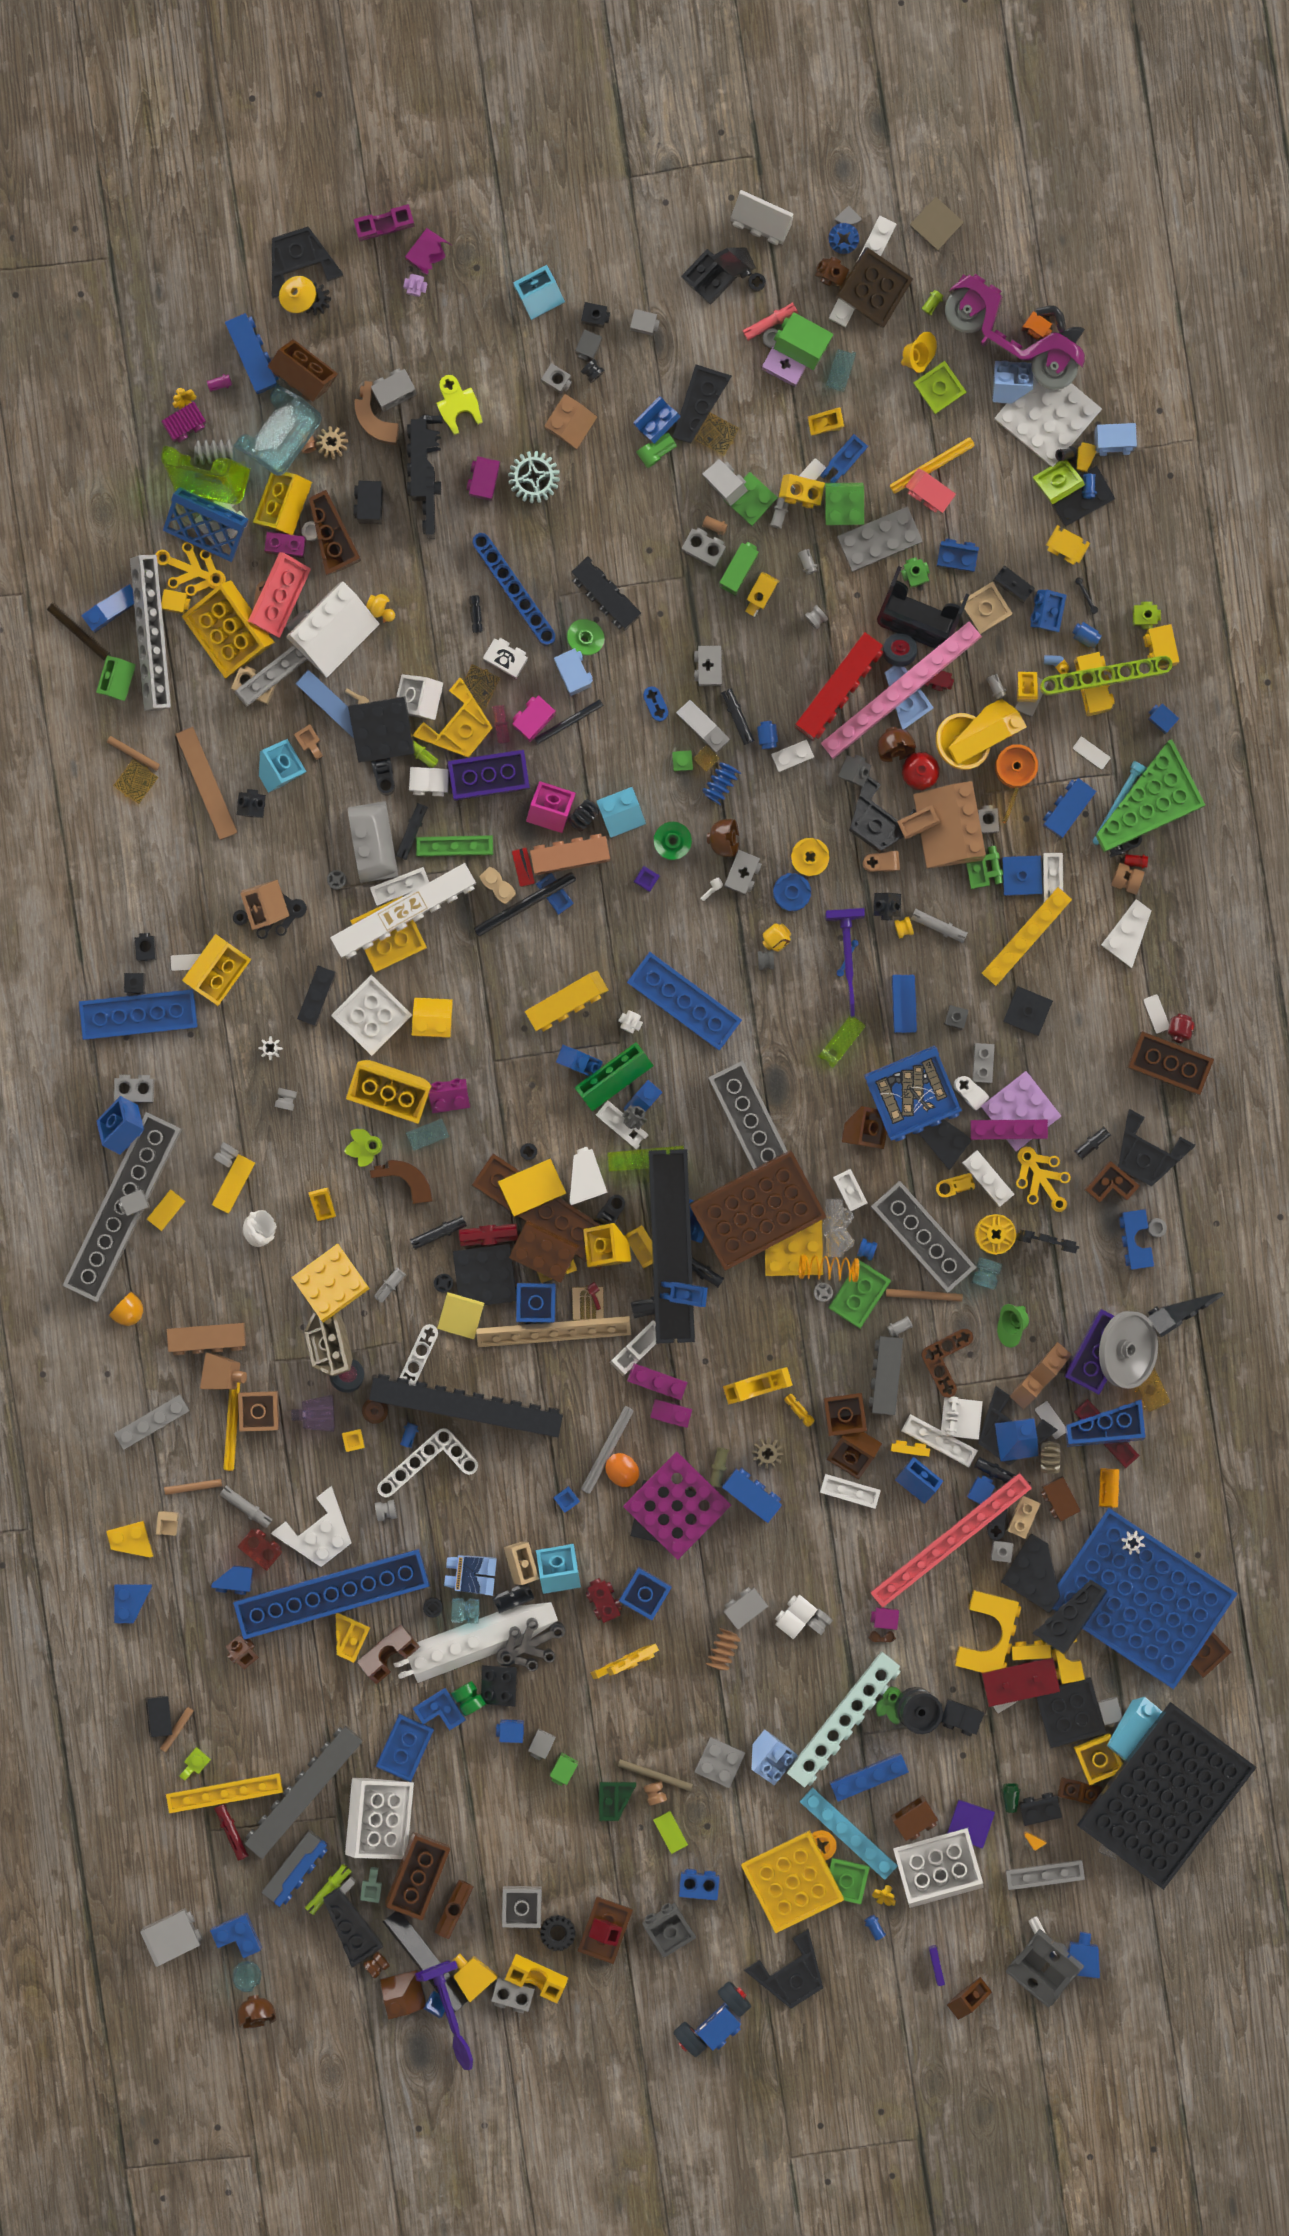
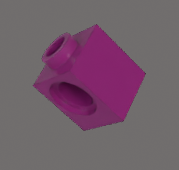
(885, 1618)

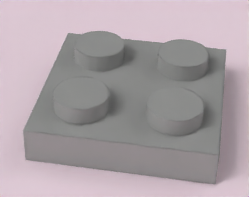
(719, 1762)

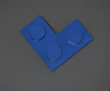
(440, 1704)

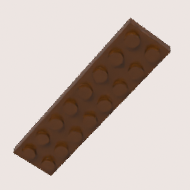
(554, 1215)

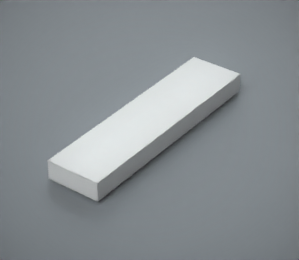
(945, 1444)

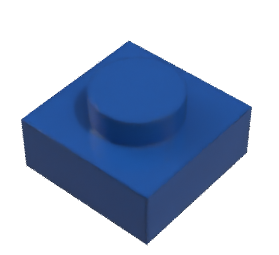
(566, 1499)
(434, 2005)

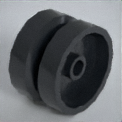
(918, 1710)

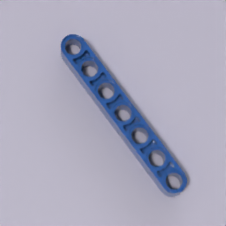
(511, 580)

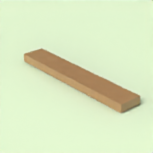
(206, 783)

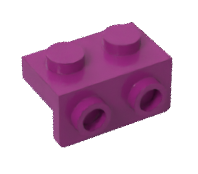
(449, 1095)

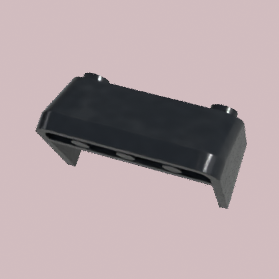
(917, 619)

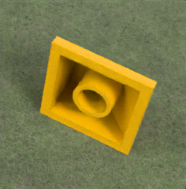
(606, 1246)

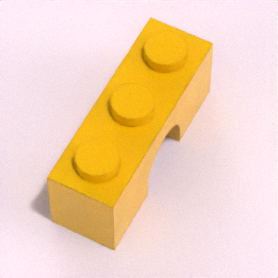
(1067, 1670)
(548, 1981)

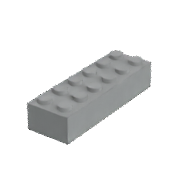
(747, 1114)
(923, 1236)

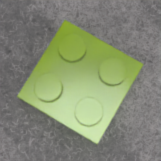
(939, 387)
(1058, 481)

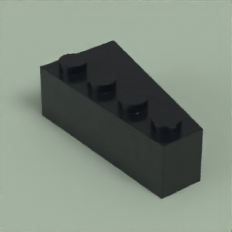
(605, 594)

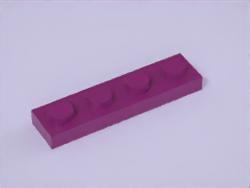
(1008, 1129)

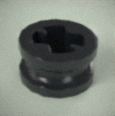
(753, 277)
(532, 1146)

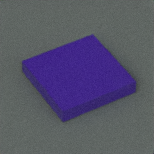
(975, 1819)

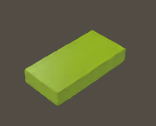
(670, 1832)

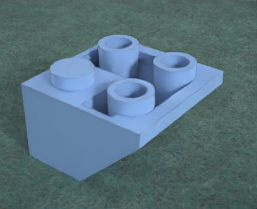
(1011, 381)
(771, 1757)

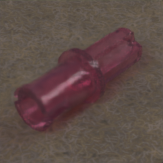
(501, 724)

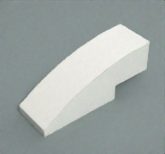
(635, 1349)

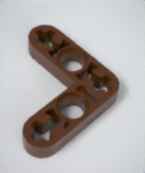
(938, 1361)

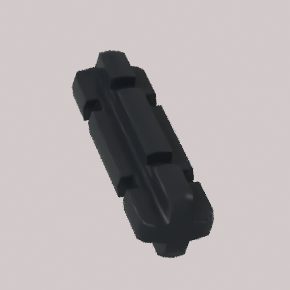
(476, 614)

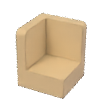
(167, 1523)

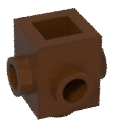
(831, 272)
(241, 1651)

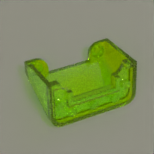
(223, 483)

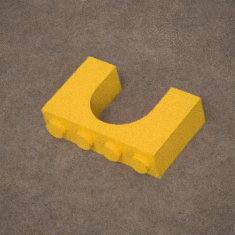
(1005, 1612)

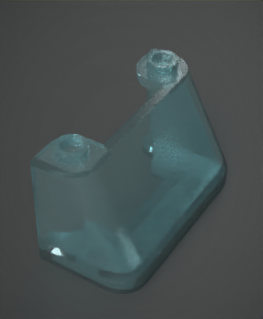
(283, 432)

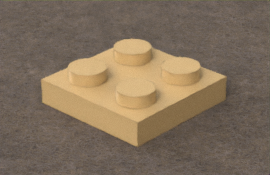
(986, 608)

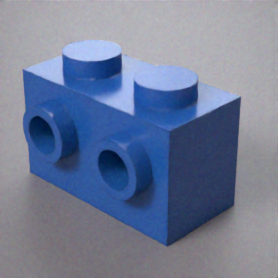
(919, 1480)

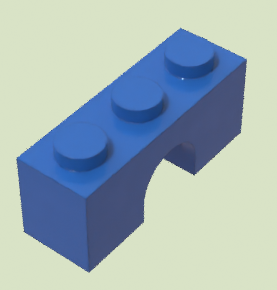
(1132, 1223)

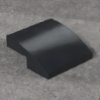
(707, 277)

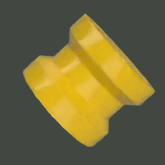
(903, 927)

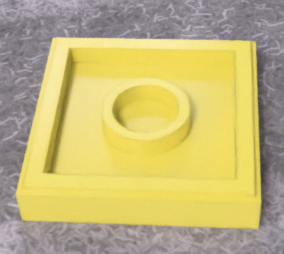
(460, 1315)

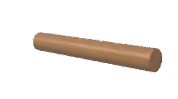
(133, 753)
(193, 1486)

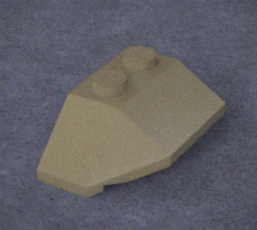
(328, 1345)

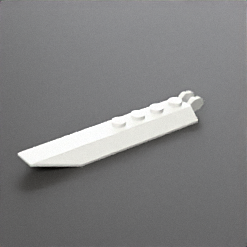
(474, 1641)

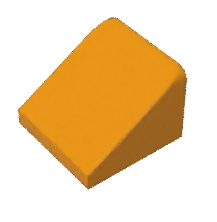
(1034, 1841)

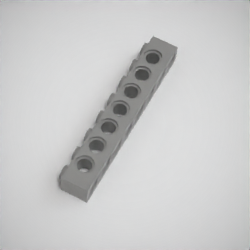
(150, 632)

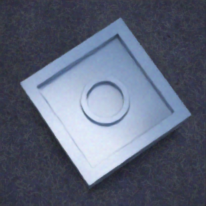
(1115, 438)
(573, 672)

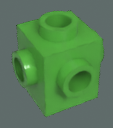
(915, 579)

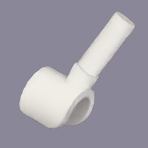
(716, 885)

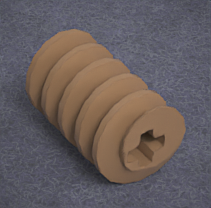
(723, 1649)

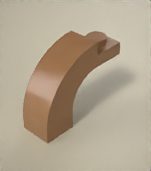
(375, 428)

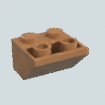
(264, 904)

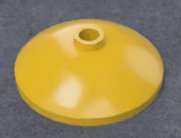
(946, 735)

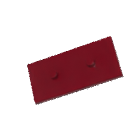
(1020, 1682)

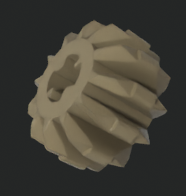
(772, 1458)
(1050, 1458)

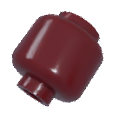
(1181, 1028)

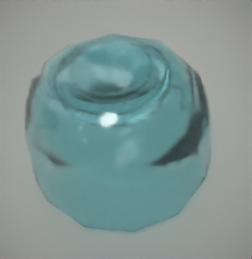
(246, 1976)

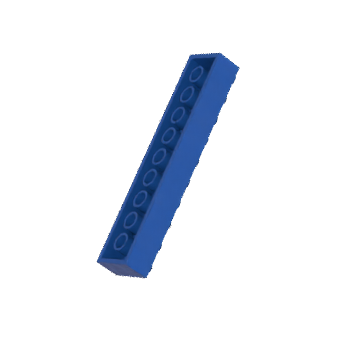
(331, 1593)

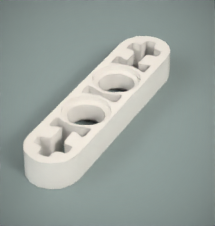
(414, 1357)

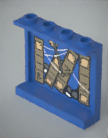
(912, 1093)

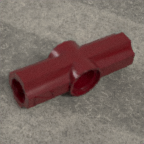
(488, 1234)

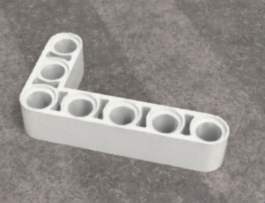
(424, 1459)

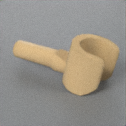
(361, 699)

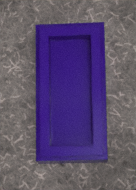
(936, 1965)

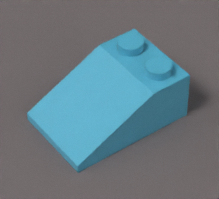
(1133, 1726)

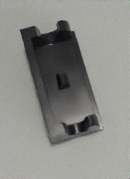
(1013, 584)
(158, 1716)

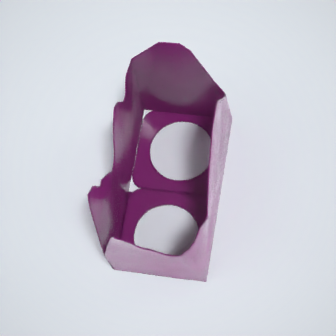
(426, 251)

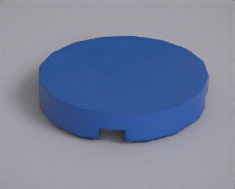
(792, 892)

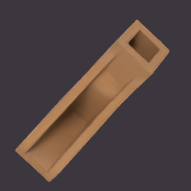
(1040, 1375)

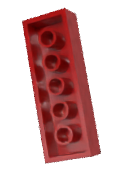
(838, 687)

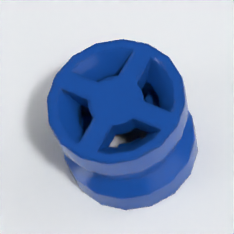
(867, 1249)

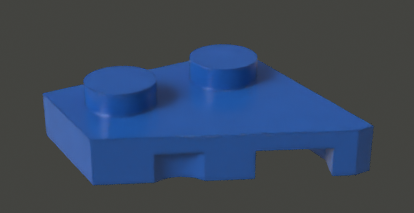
(129, 1601)

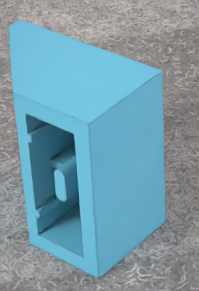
(538, 292)

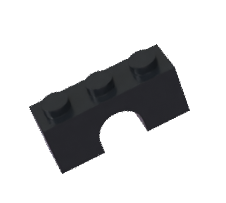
(316, 995)

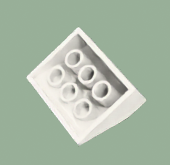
(333, 629)
(379, 1818)
(938, 1868)

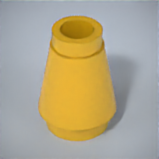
(1086, 454)

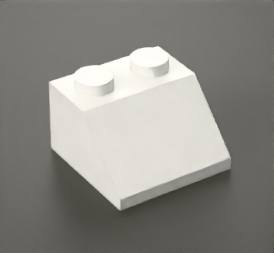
(421, 695)

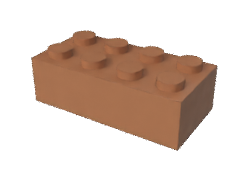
(570, 855)

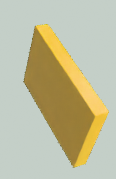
(532, 1187)

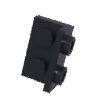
(1040, 1809)

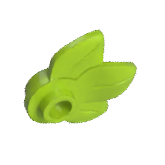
(360, 1147)

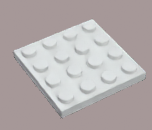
(1048, 419)

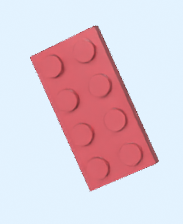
(279, 594)

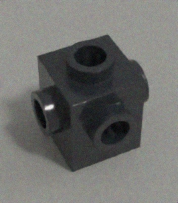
(251, 804)
(887, 905)

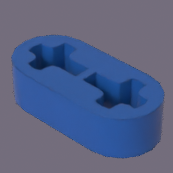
(660, 702)

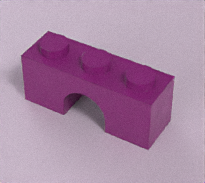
(392, 221)

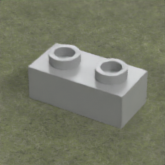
(983, 1063)

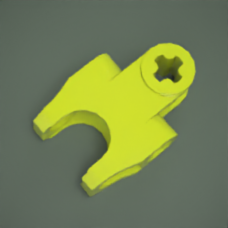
(456, 402)

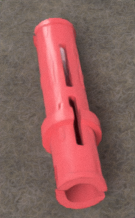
(770, 321)

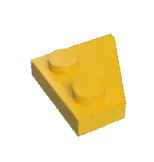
(130, 1539)
(349, 1636)

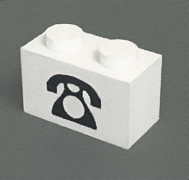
(505, 658)

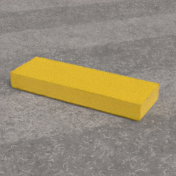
(233, 1183)

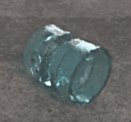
(987, 1273)
(465, 1610)

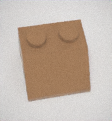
(570, 421)

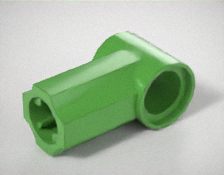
(652, 453)

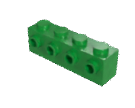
(614, 1076)

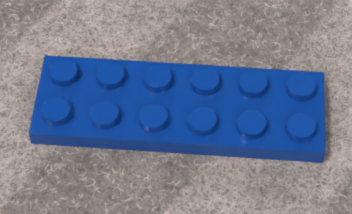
(684, 1001)
(138, 1014)

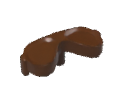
(875, 1637)

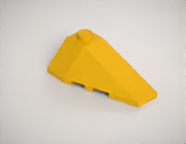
(989, 728)

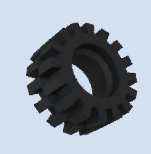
(557, 1944)

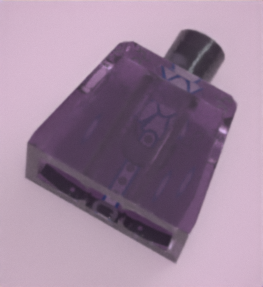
(316, 1413)

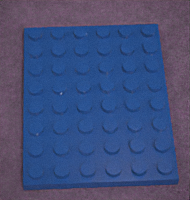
(1155, 1602)

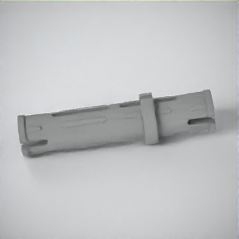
(940, 926)
(246, 1507)

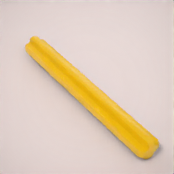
(935, 463)
(231, 1429)

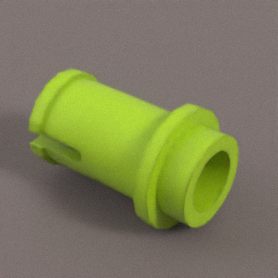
(932, 302)

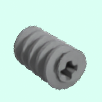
(213, 451)

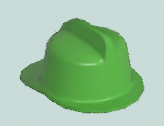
(1011, 1324)

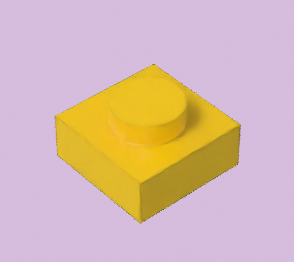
(353, 1440)

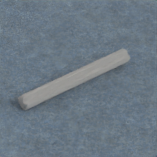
(607, 1449)

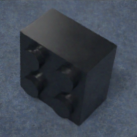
(370, 502)

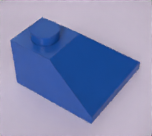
(1017, 1439)

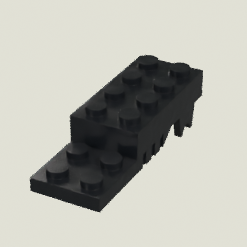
(422, 473)

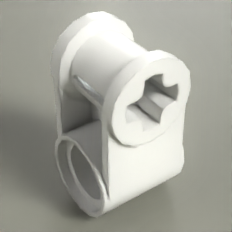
(973, 1095)

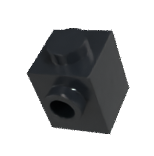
(595, 315)

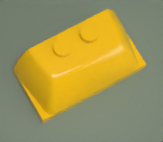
(389, 1090)

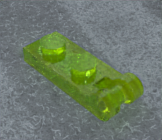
(842, 1040)

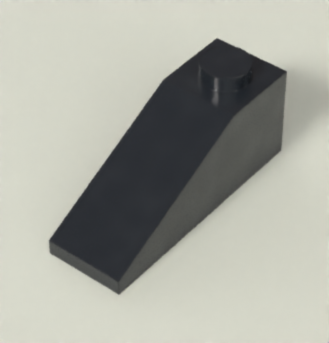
(735, 261)

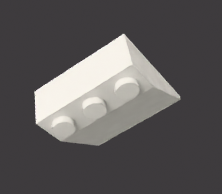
(761, 218)

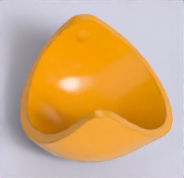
(128, 1310)

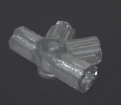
(835, 1228)

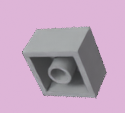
(393, 390)
(521, 1906)

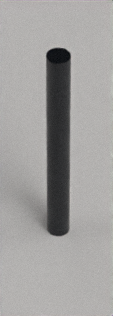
(569, 721)

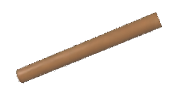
(924, 1295)

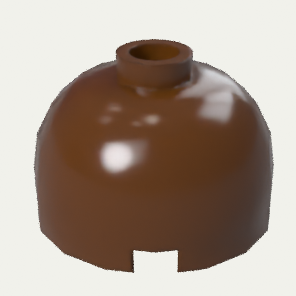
(895, 743)
(723, 838)
(255, 2012)

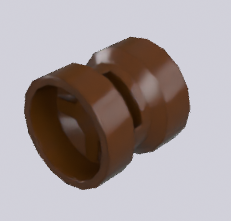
(376, 1964)

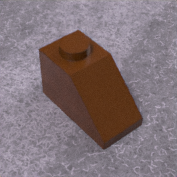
(969, 1998)

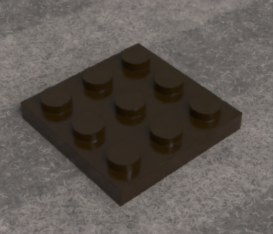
(874, 287)

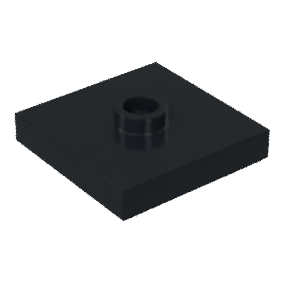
(1027, 1011)

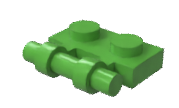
(978, 872)

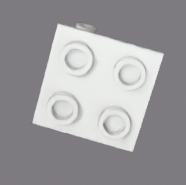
(961, 1418)

